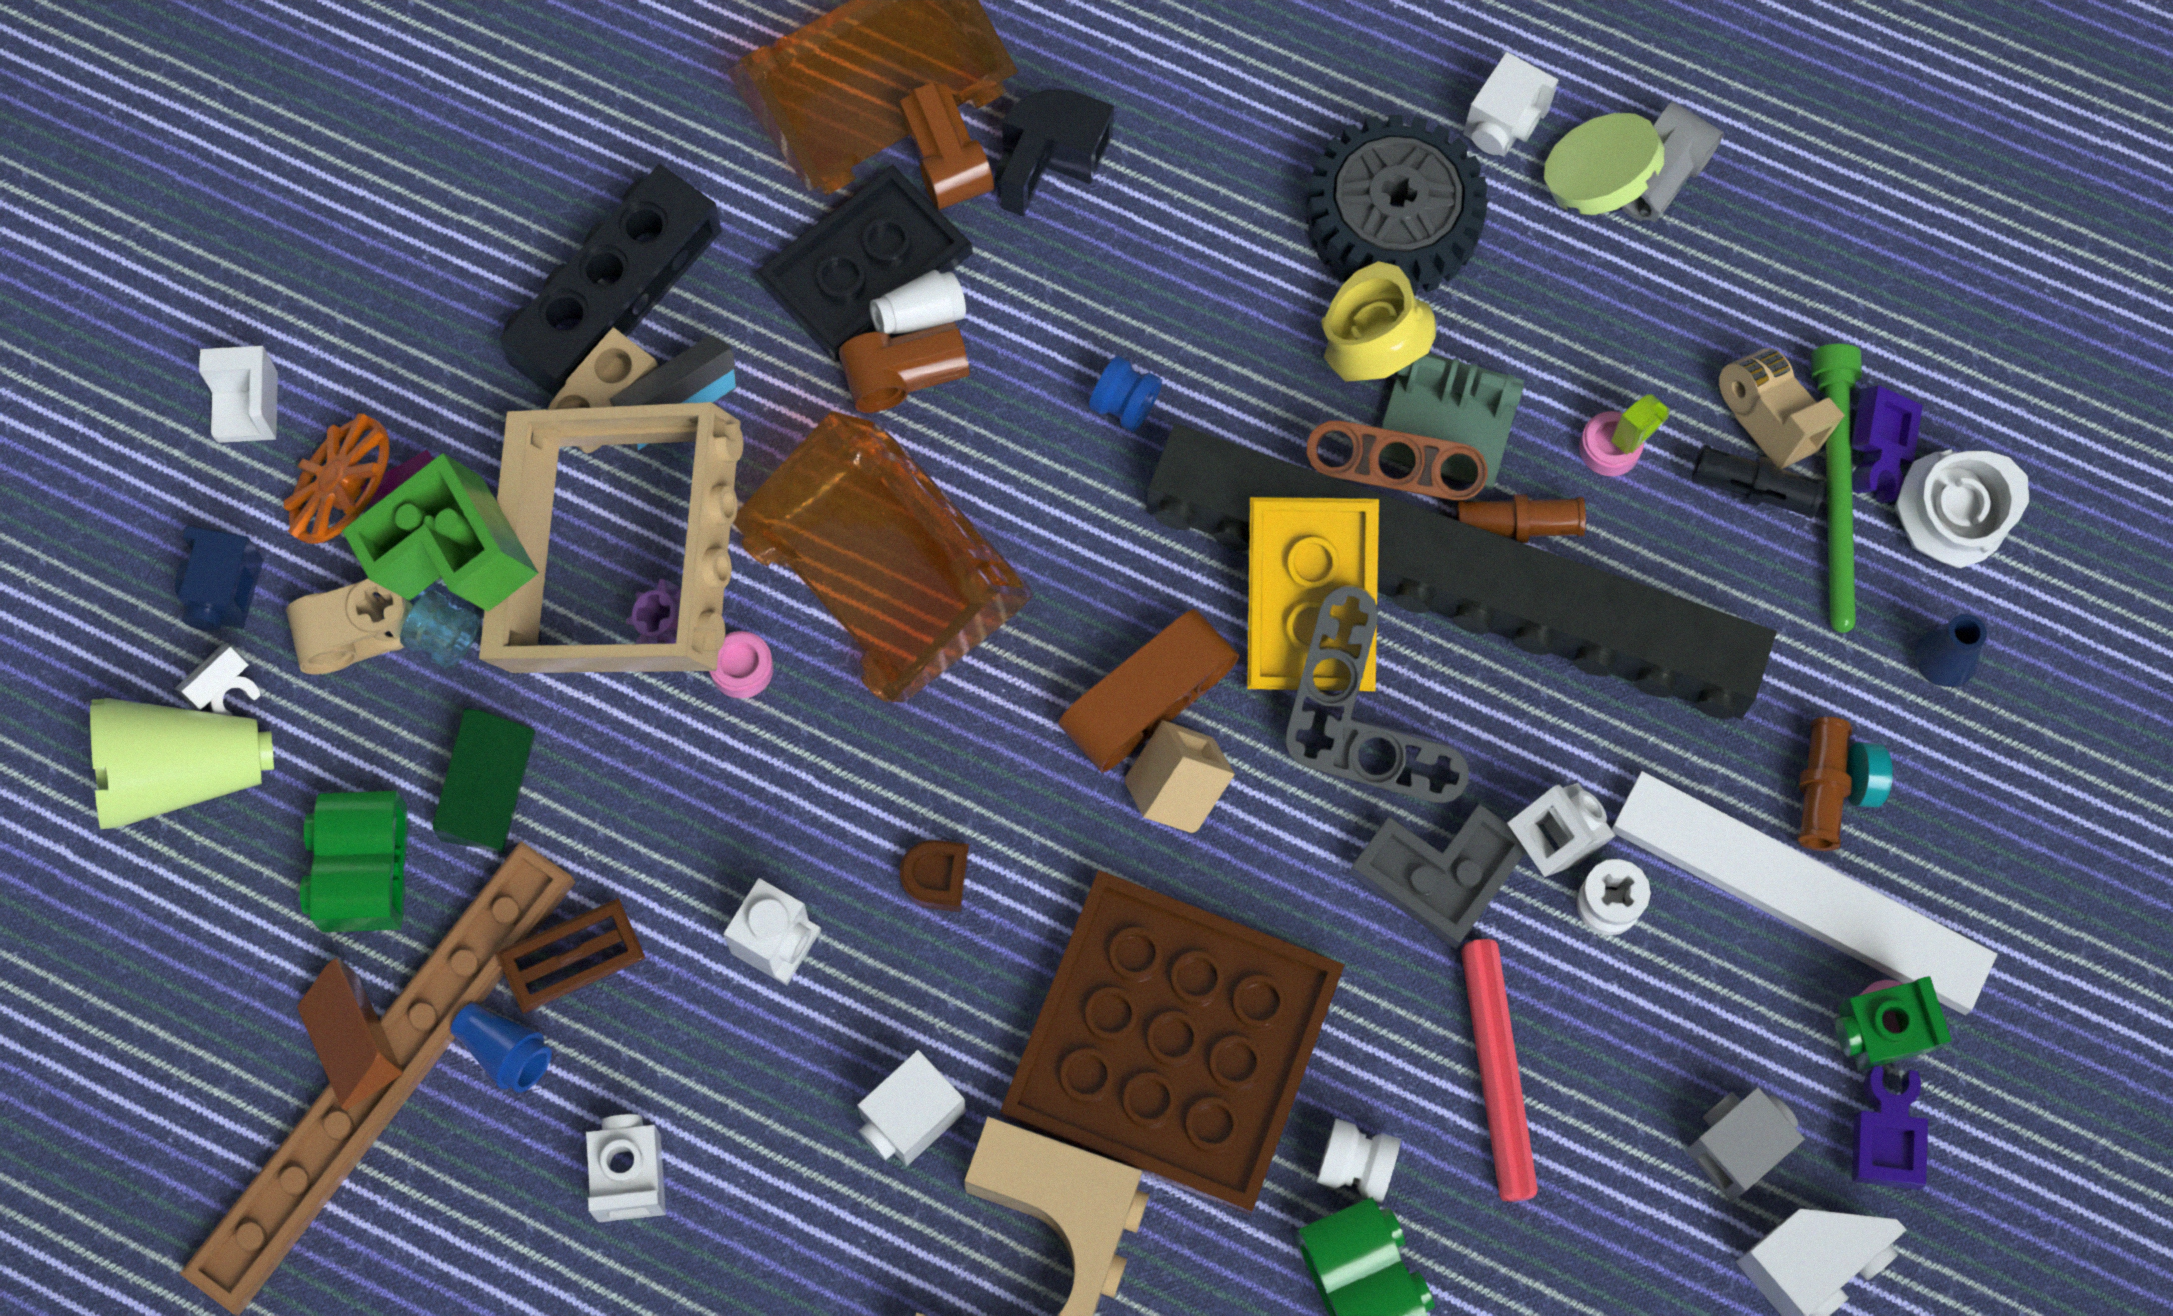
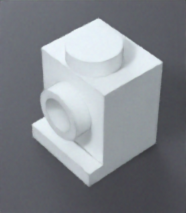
(1509, 105)
(1572, 819)
(771, 932)
(631, 1193)

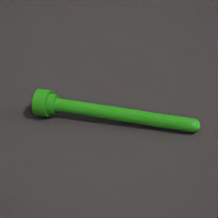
(1836, 372)

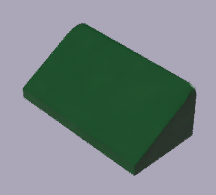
(483, 781)

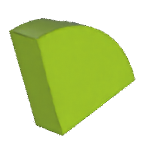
(1639, 423)

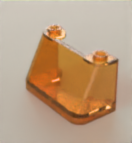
(839, 82)
(882, 553)

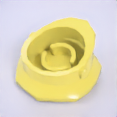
(1376, 325)

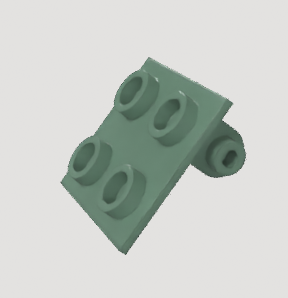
(1453, 404)

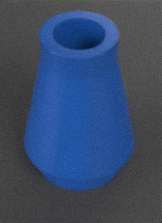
(504, 1049)

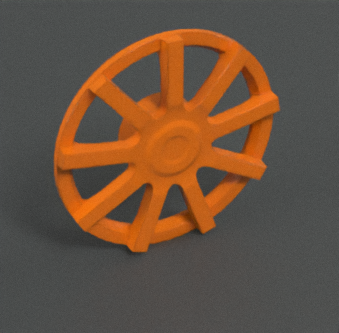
(338, 480)

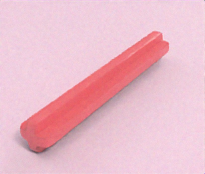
(1499, 1071)

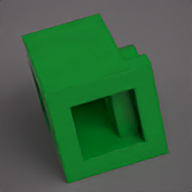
(1918, 1017)

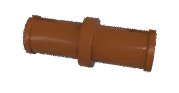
(1526, 517)
(1825, 784)

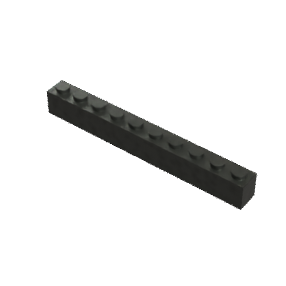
(1486, 580)

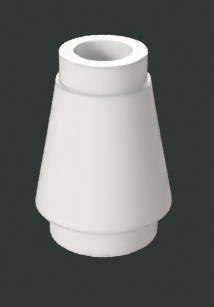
(919, 304)

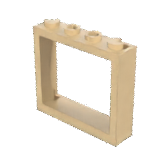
(527, 503)

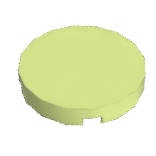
(1604, 163)

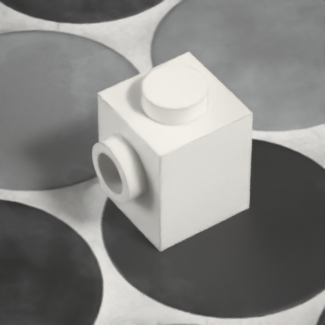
(909, 1110)

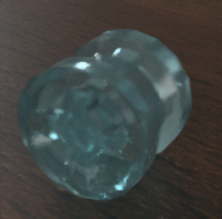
(439, 629)

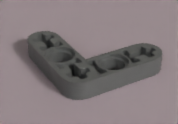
(1352, 732)

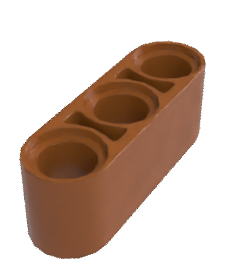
(1371, 441)
(1148, 688)

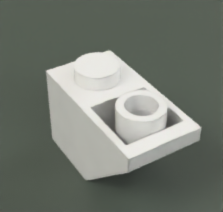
(1814, 1255)

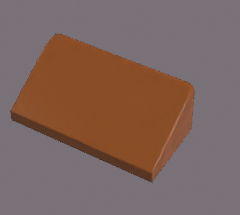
(347, 1035)

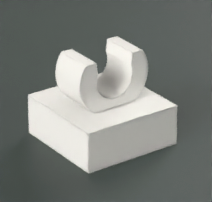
(214, 678)

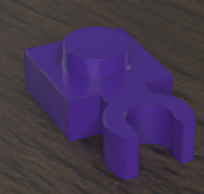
(1888, 436)
(1889, 1142)

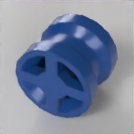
(1125, 393)

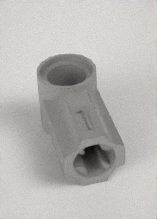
(1688, 148)

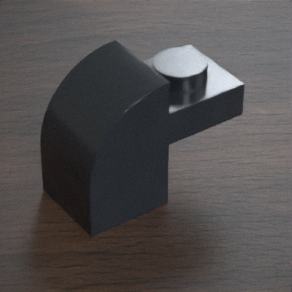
(1052, 132)

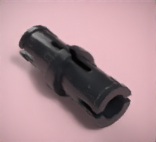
(1758, 481)

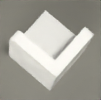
(242, 393)

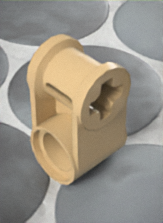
(345, 626)

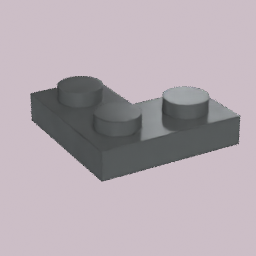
(1436, 888)

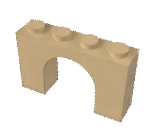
(1071, 1191)

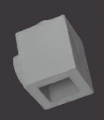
(1745, 1140)

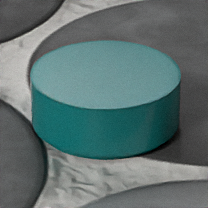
(1870, 773)

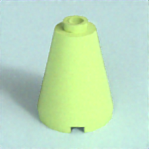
(169, 758)

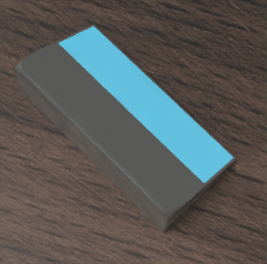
(694, 376)

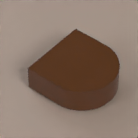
(935, 874)

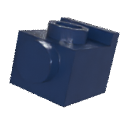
(217, 579)

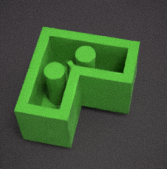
(441, 527)

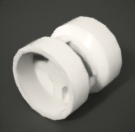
(1358, 1160)

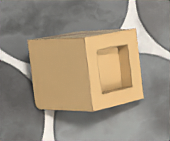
(1178, 777)

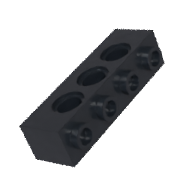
(647, 271)

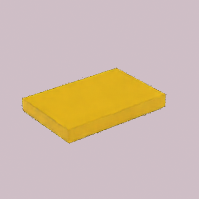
(1295, 560)

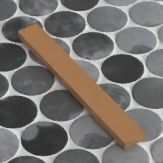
(418, 1027)

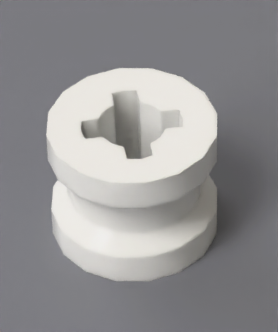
(1604, 909)

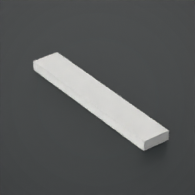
(1803, 892)

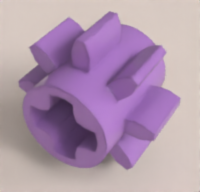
(657, 614)

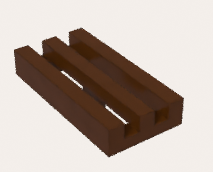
(518, 980)

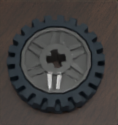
(1405, 166)

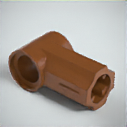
(950, 161)
(887, 368)

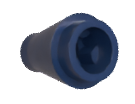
(1951, 651)

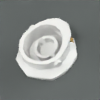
(1961, 504)

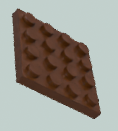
(1173, 1042)

